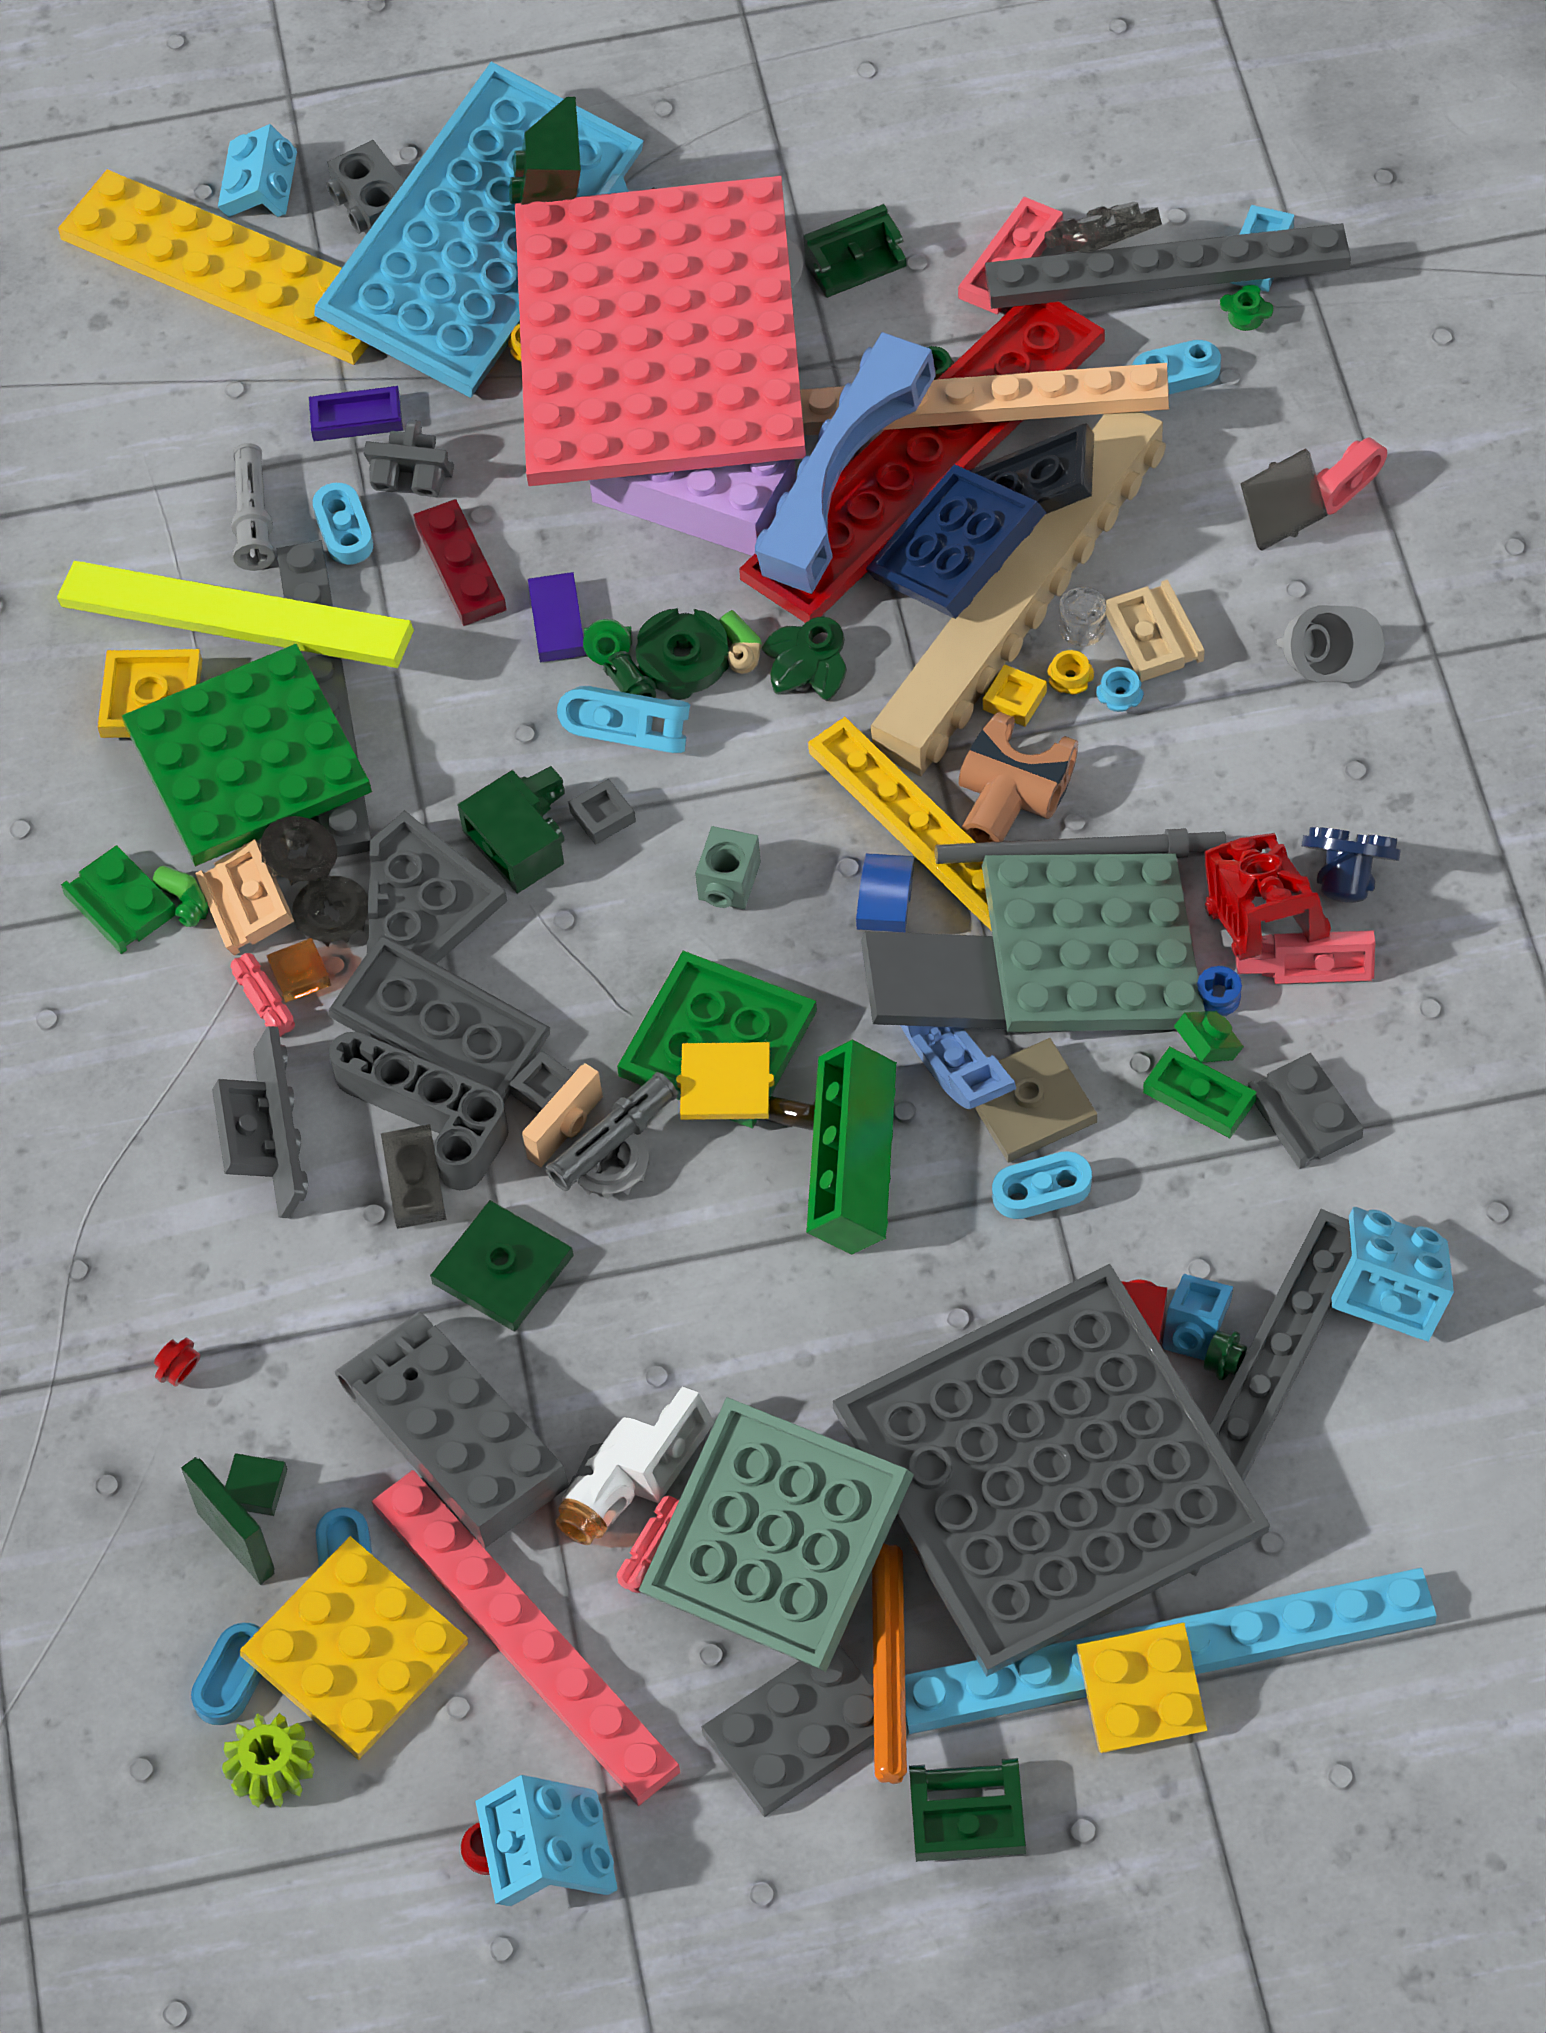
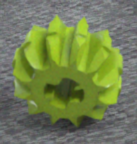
(260, 1743)

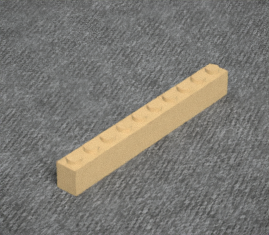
(991, 630)

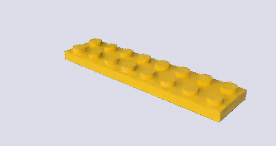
(209, 260)

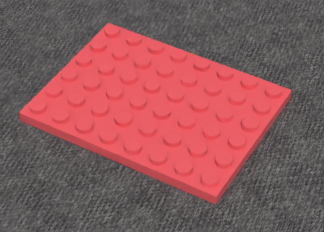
(657, 332)

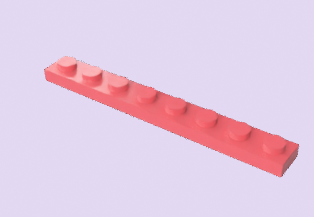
(526, 1638)

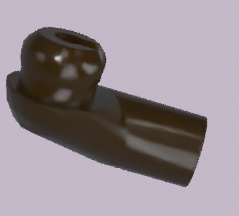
(791, 1113)

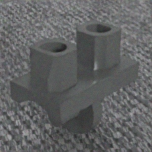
(408, 453)

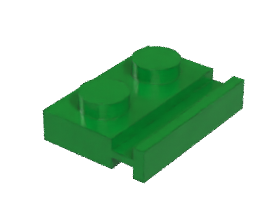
(119, 899)

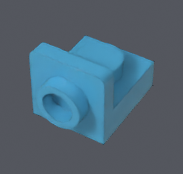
(1195, 1315)

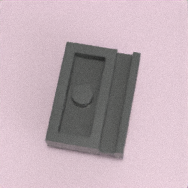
(1306, 1110)

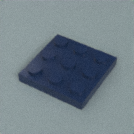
(955, 541)

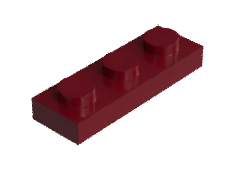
(460, 562)

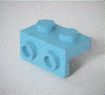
(258, 172)

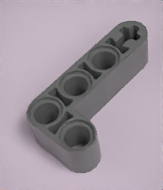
(368, 1066)

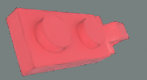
(1333, 959)

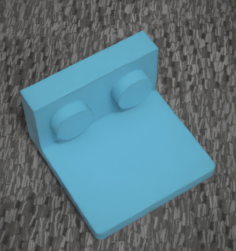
(1395, 1274)
(542, 1837)

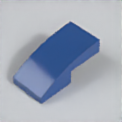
(885, 892)

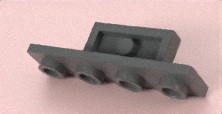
(259, 1127)

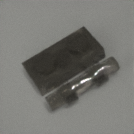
(1102, 227)

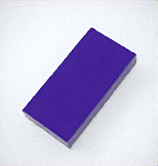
(355, 413)
(556, 617)

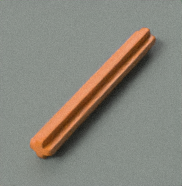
(889, 1666)

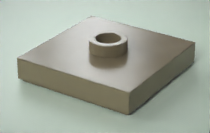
(1042, 1107)

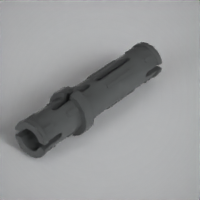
(627, 1117)

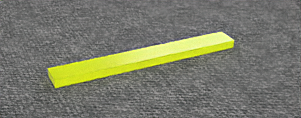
(236, 614)

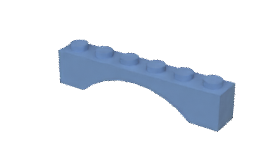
(886, 388)

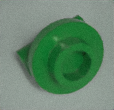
(606, 638)

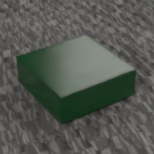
(256, 1482)

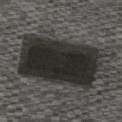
(413, 1176)

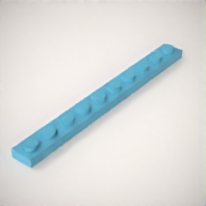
(1215, 1640)

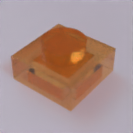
(298, 970)

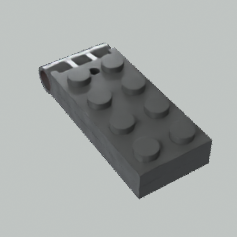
(453, 1428)

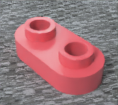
(1351, 473)

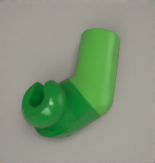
(187, 890)

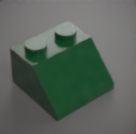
(549, 158)

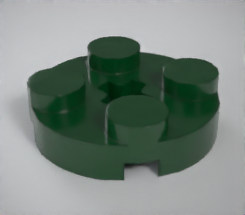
(685, 674)

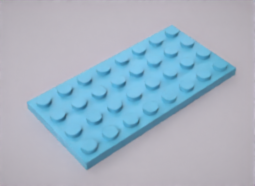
(441, 259)

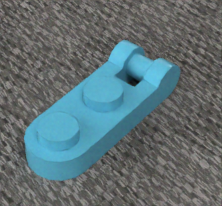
(623, 718)

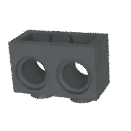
(363, 183)

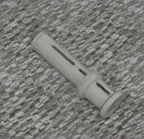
(249, 467)

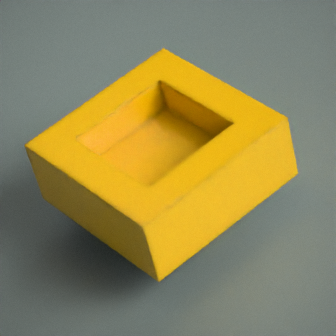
(1015, 694)

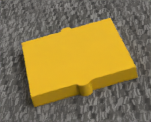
(725, 1081)

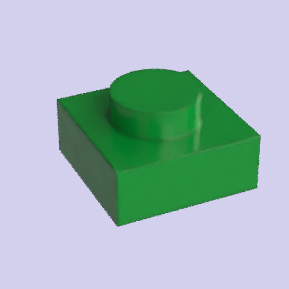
(1209, 1036)

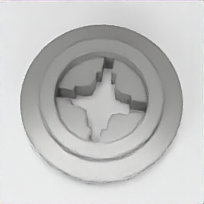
(633, 1163)

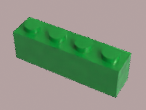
(851, 1147)

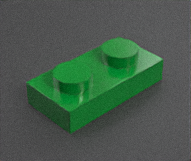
(1199, 1092)

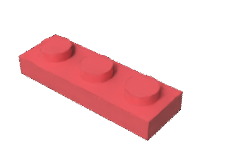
(1017, 239)

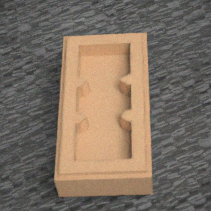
(562, 1115)

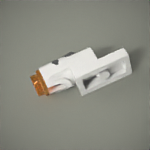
(631, 1462)

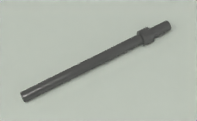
(1171, 842)

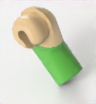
(745, 643)

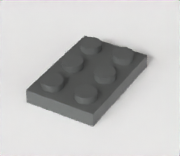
(794, 1730)

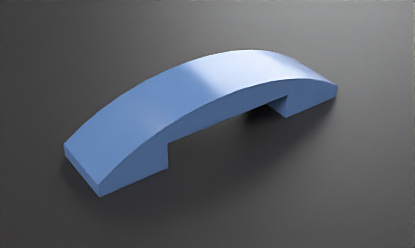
(959, 1064)

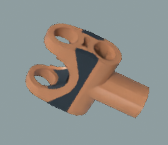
(1012, 780)

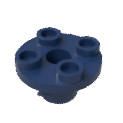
(1349, 863)

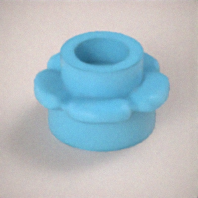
(1120, 680)

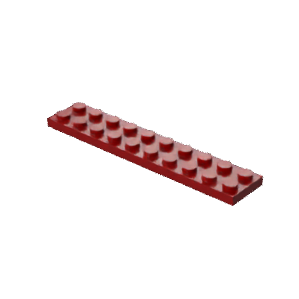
(905, 464)

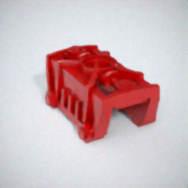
(1264, 875)

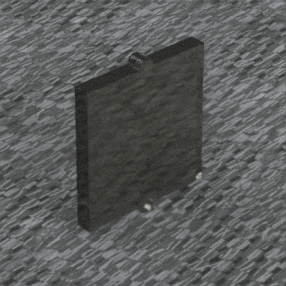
(1283, 499)

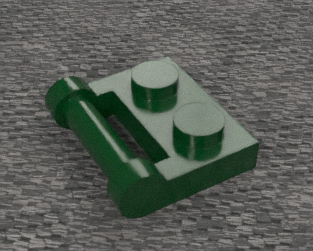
(972, 1824)

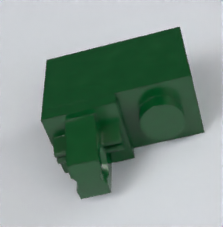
(510, 826)

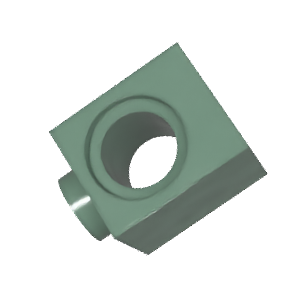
(728, 851)

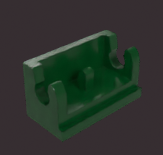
(854, 251)

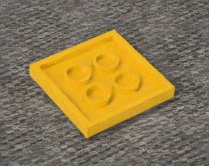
(354, 1647)

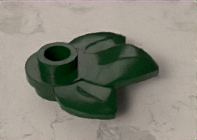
(803, 661)

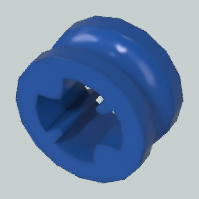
(1220, 976)

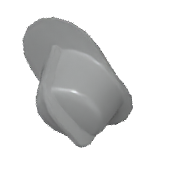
(1333, 643)

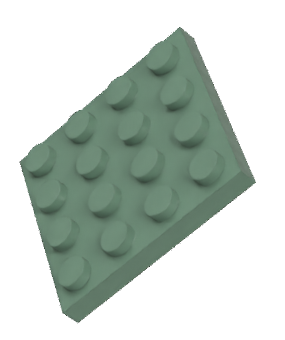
(1091, 941)
(776, 1533)

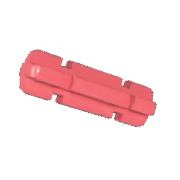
(262, 993)
(634, 1569)

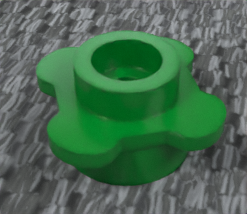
(1246, 308)

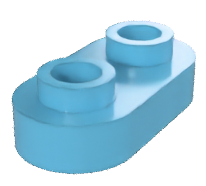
(1188, 364)
(344, 526)
(1039, 1183)

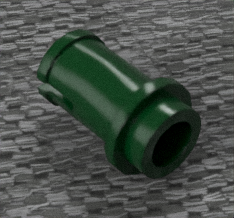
(628, 676)

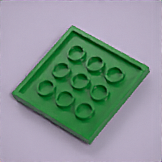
(245, 753)

